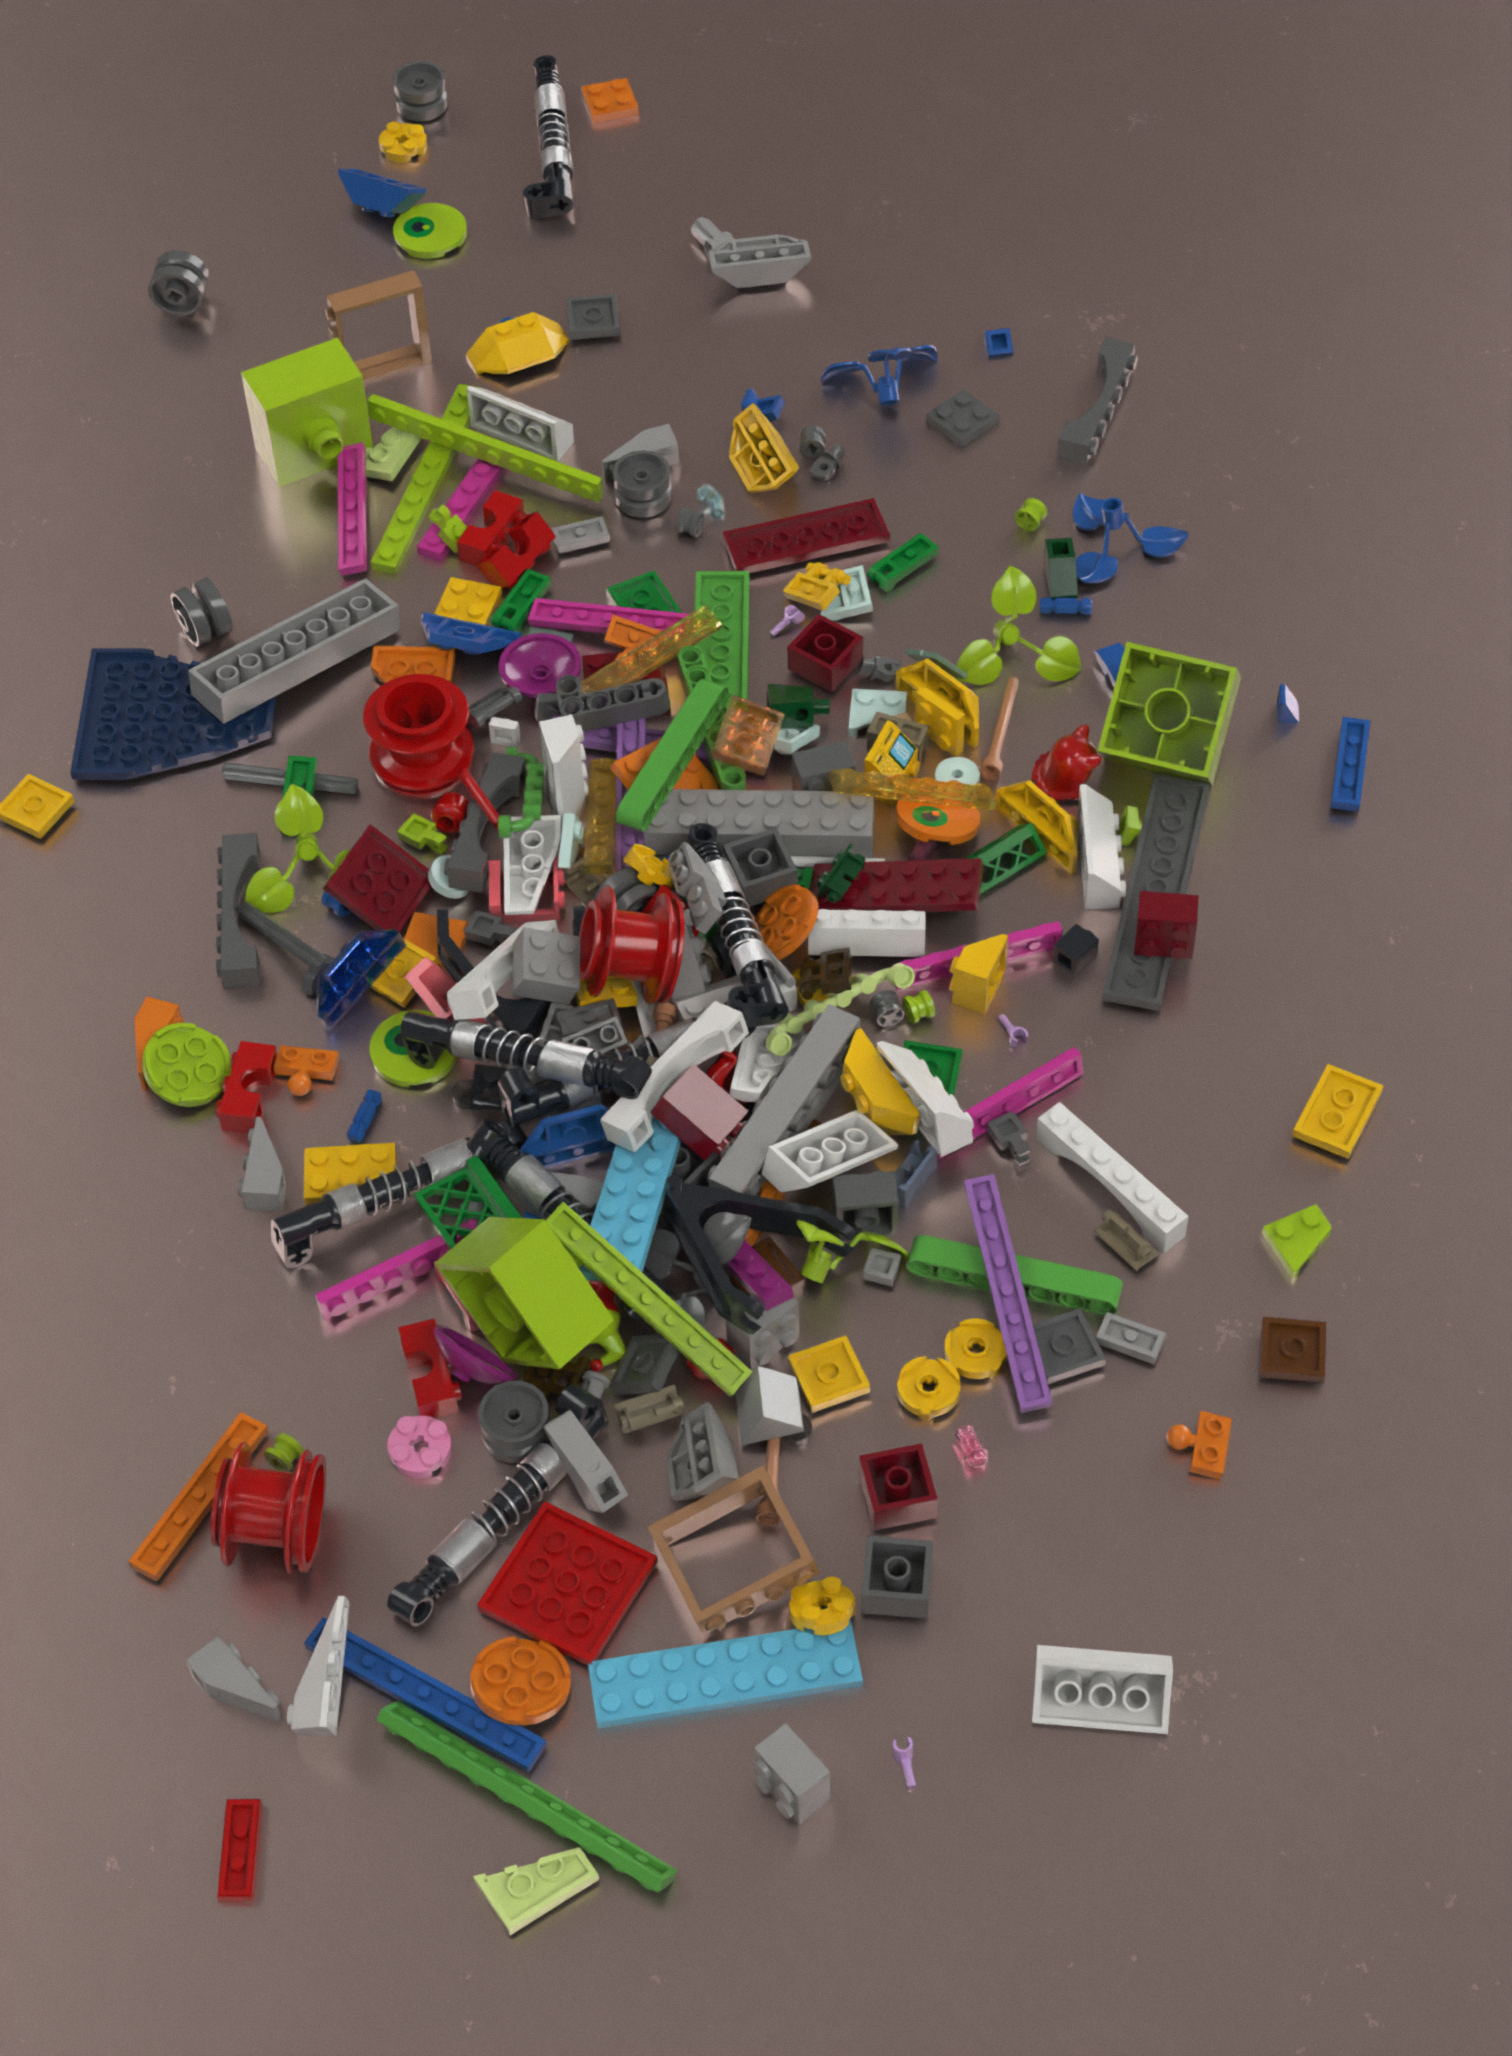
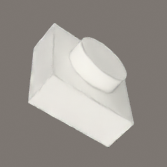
(504, 732)

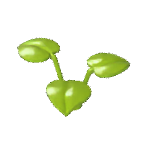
(1009, 596)
(294, 814)
(820, 1261)

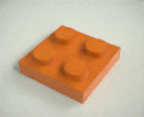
(610, 100)

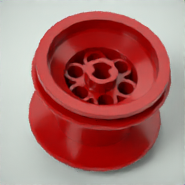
(418, 734)
(632, 945)
(269, 1508)

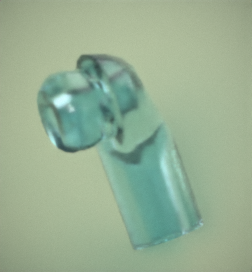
(709, 493)

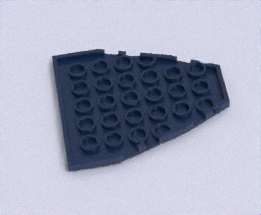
(146, 721)

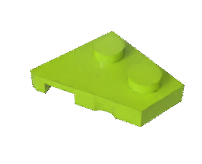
(1297, 1237)

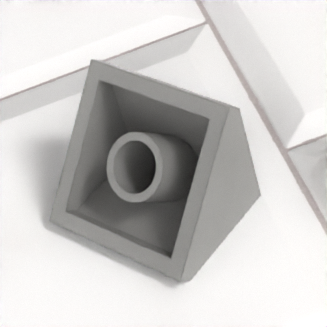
(768, 1406)

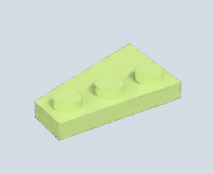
(390, 454)
(536, 1888)

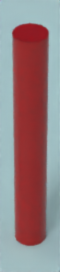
(479, 796)

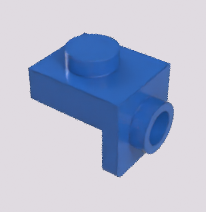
(769, 406)

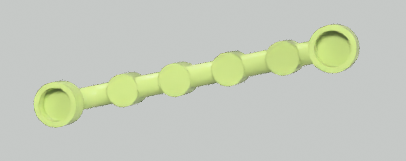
(780, 1042)

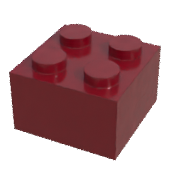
(825, 652)
(1166, 924)
(898, 1486)

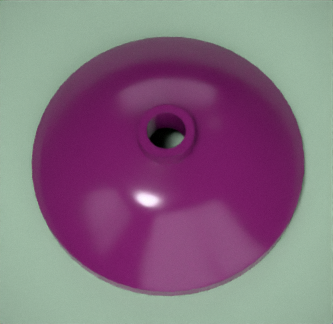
(538, 662)
(471, 1358)

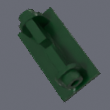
(845, 865)

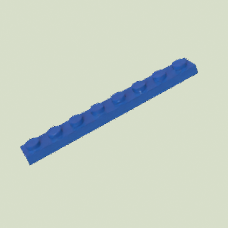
(435, 1700)

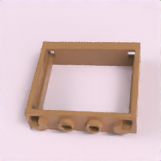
(377, 292)
(712, 1508)

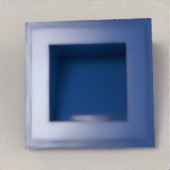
(998, 342)
(1287, 706)

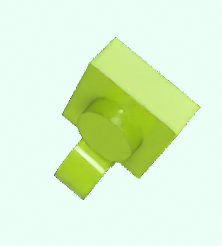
(450, 527)
(420, 831)

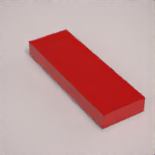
(239, 1850)

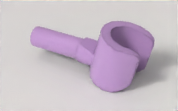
(792, 615)
(1013, 1031)
(904, 1757)

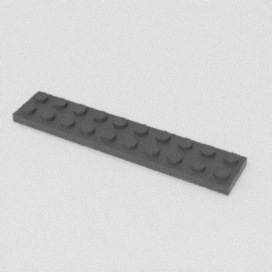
(1160, 865)

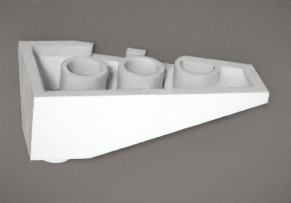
(528, 863)
(319, 1692)

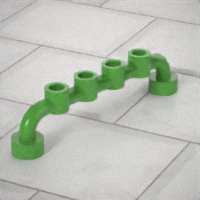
(532, 796)

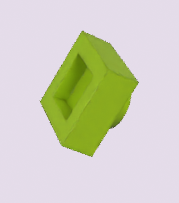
(1129, 825)

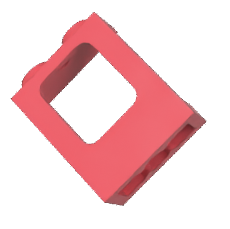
(496, 895)
(432, 986)

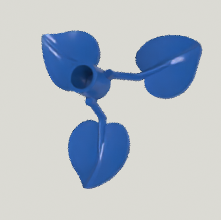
(886, 387)
(1093, 512)

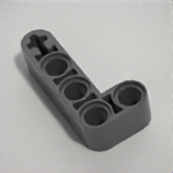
(611, 704)

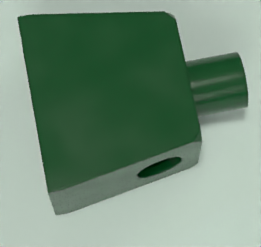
(796, 704)

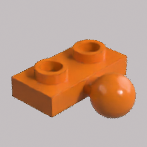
(627, 634)
(305, 1064)
(1208, 1443)

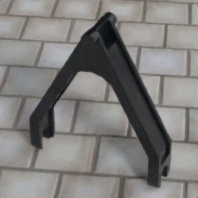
(518, 1015)
(691, 1206)

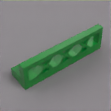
(1003, 845)

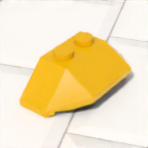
(517, 344)
(759, 452)
(945, 686)
(1056, 828)
(876, 1089)

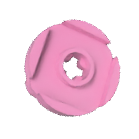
(430, 1458)

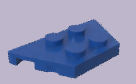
(465, 635)

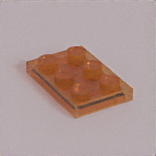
(747, 735)

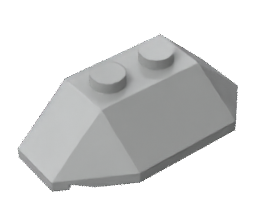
(759, 260)
(700, 1456)

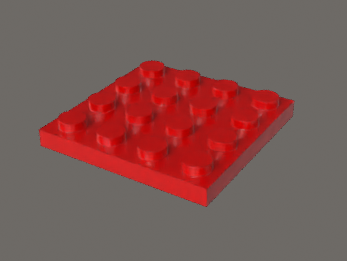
(567, 1583)

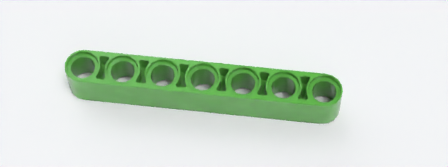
(692, 669)
(672, 755)
(1040, 1279)

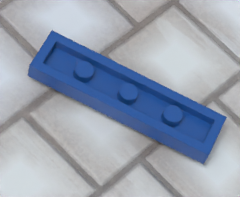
(1350, 764)

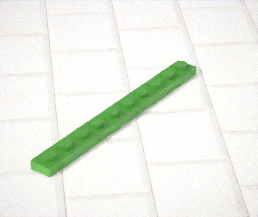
(528, 1796)

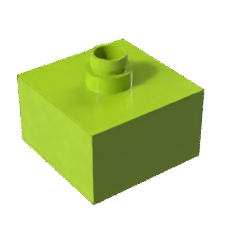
(306, 410)
(1169, 713)
(524, 1291)

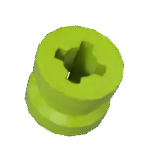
(1030, 514)
(918, 1006)
(283, 1452)

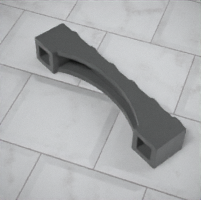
(1081, 436)
(239, 861)
(469, 864)

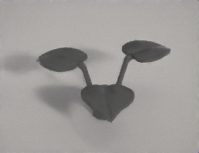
(725, 1234)

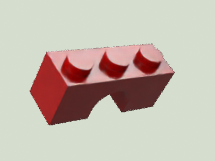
(500, 515)
(531, 540)
(250, 1067)
(435, 1392)

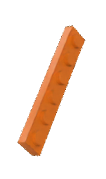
(193, 1501)

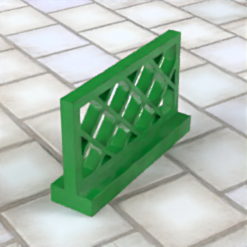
(486, 1191)

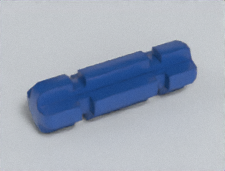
(1065, 605)
(364, 1116)

